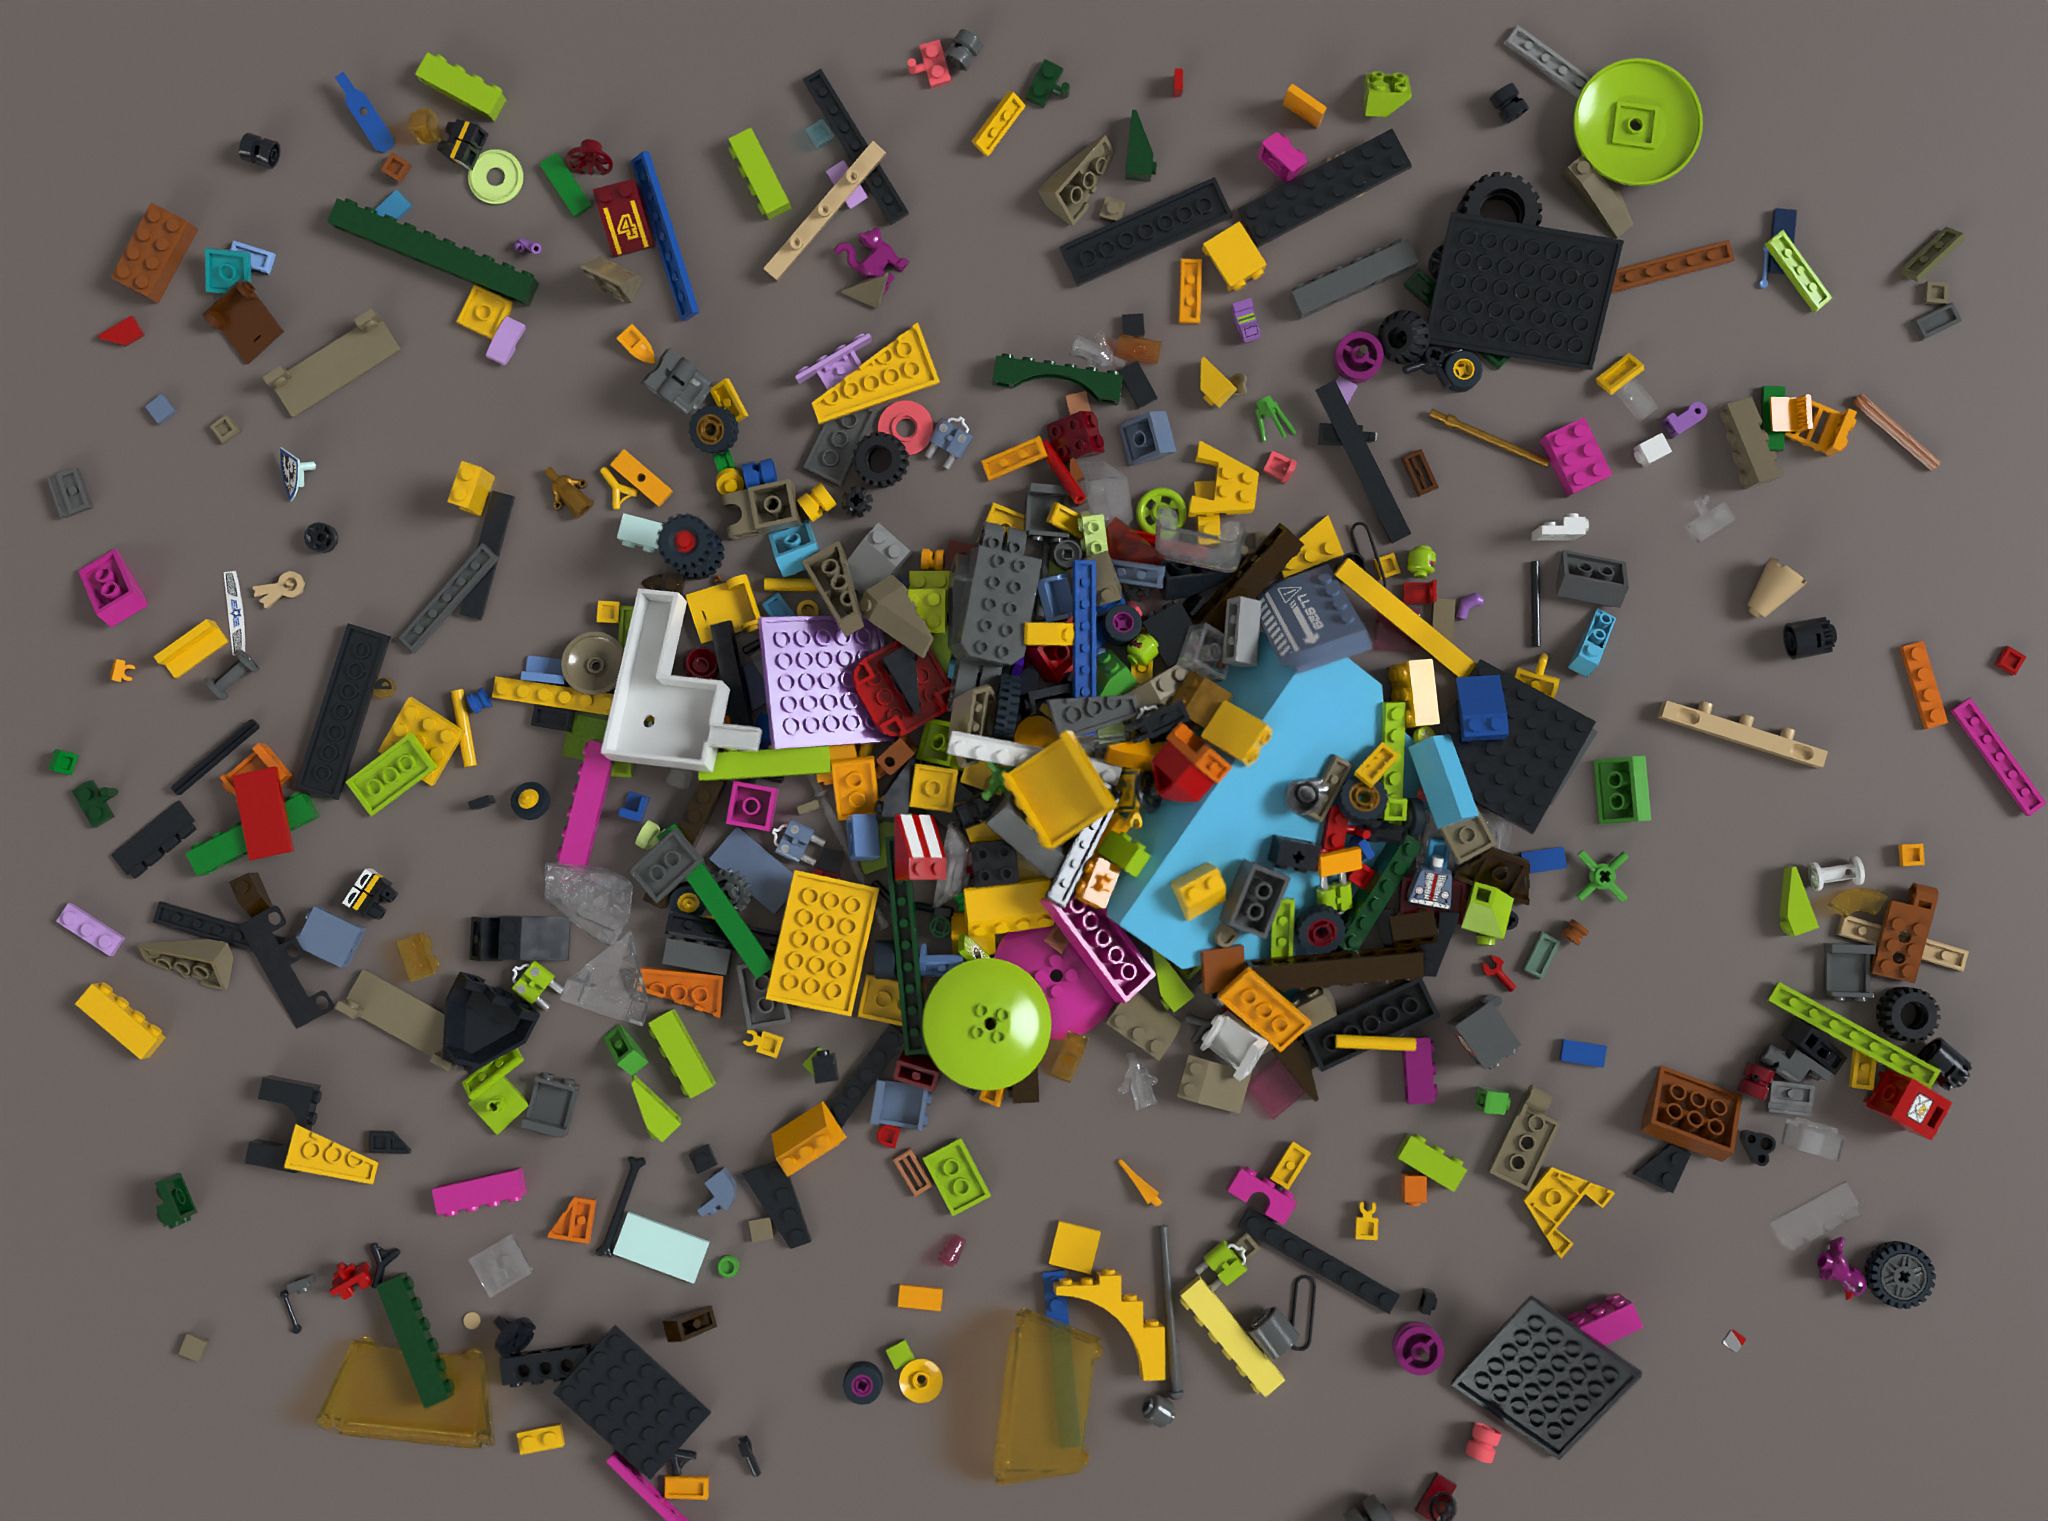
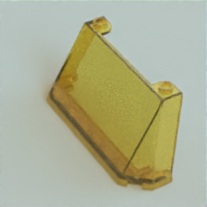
(379, 1399)
(1044, 1400)

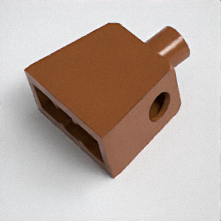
(900, 751)

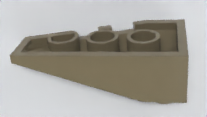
(1072, 185)
(1599, 195)
(893, 612)

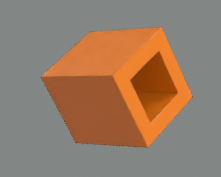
(1414, 1188)

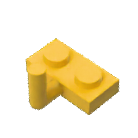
(1538, 679)

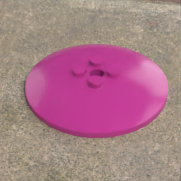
(1076, 1000)

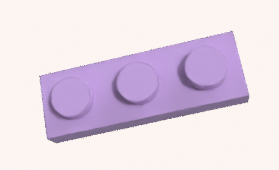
(90, 929)

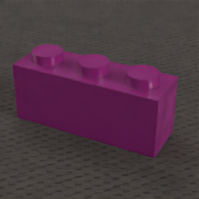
(1419, 1072)

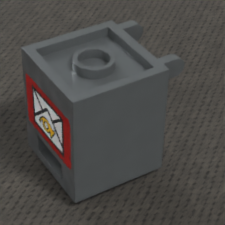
(1485, 1032)

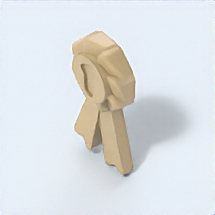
(289, 584)

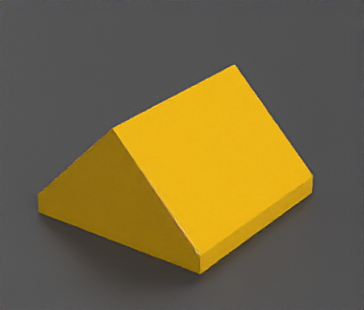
(958, 927)

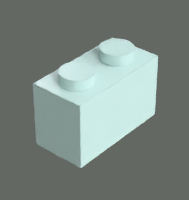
(639, 532)

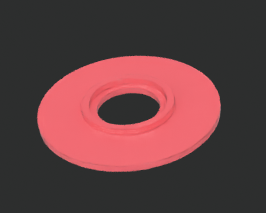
(914, 412)

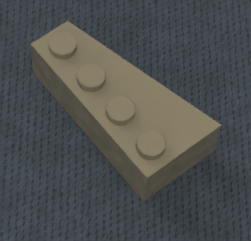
(1749, 443)
(834, 583)
(1315, 1004)

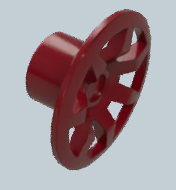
(590, 156)

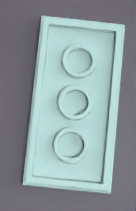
(661, 1247)

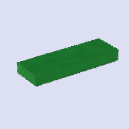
(565, 185)
(1776, 439)

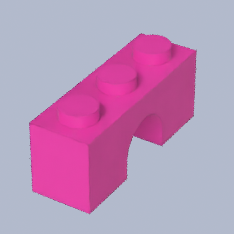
(1279, 1203)

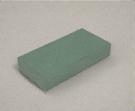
(1541, 955)

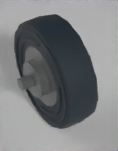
(1415, 818)

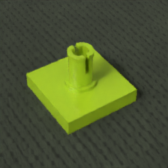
(500, 1105)

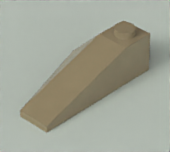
(1107, 583)
(201, 959)

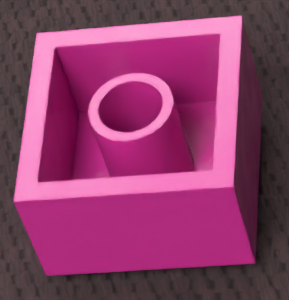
(752, 806)

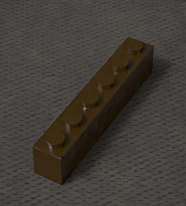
(1252, 575)

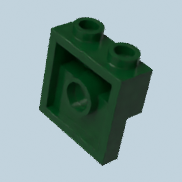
(177, 1202)

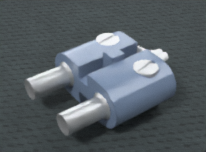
(950, 439)
(795, 841)

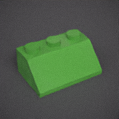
(1622, 789)

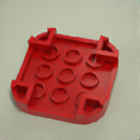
(884, 701)

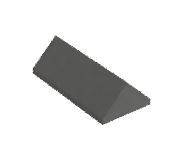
(1011, 826)

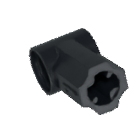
(1386, 832)

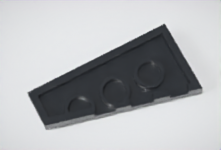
(780, 1201)

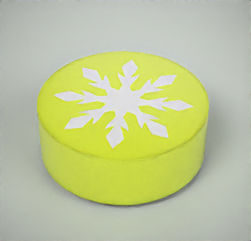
(1422, 733)

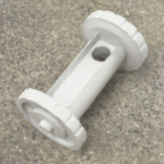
(1819, 876)

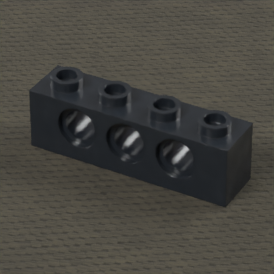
(514, 1377)

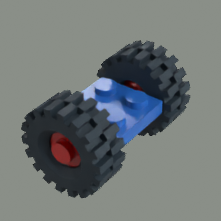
(690, 546)

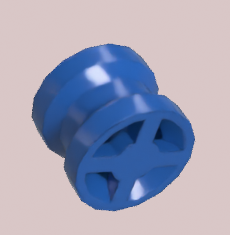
(479, 700)

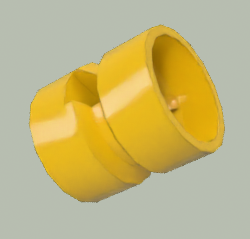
(816, 502)

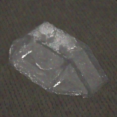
(1107, 492)
(957, 858)

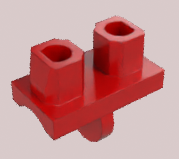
(349, 1275)

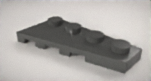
(1091, 713)

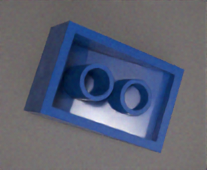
(1481, 708)

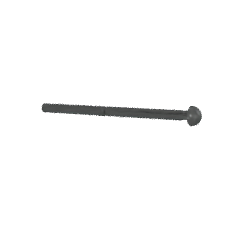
(1173, 1345)

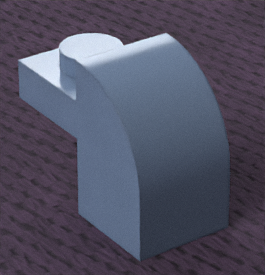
(724, 1192)

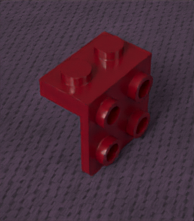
(1076, 436)

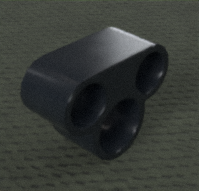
(1753, 1147)

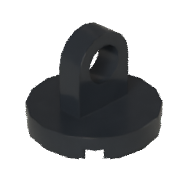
(513, 1335)

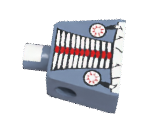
(1431, 884)

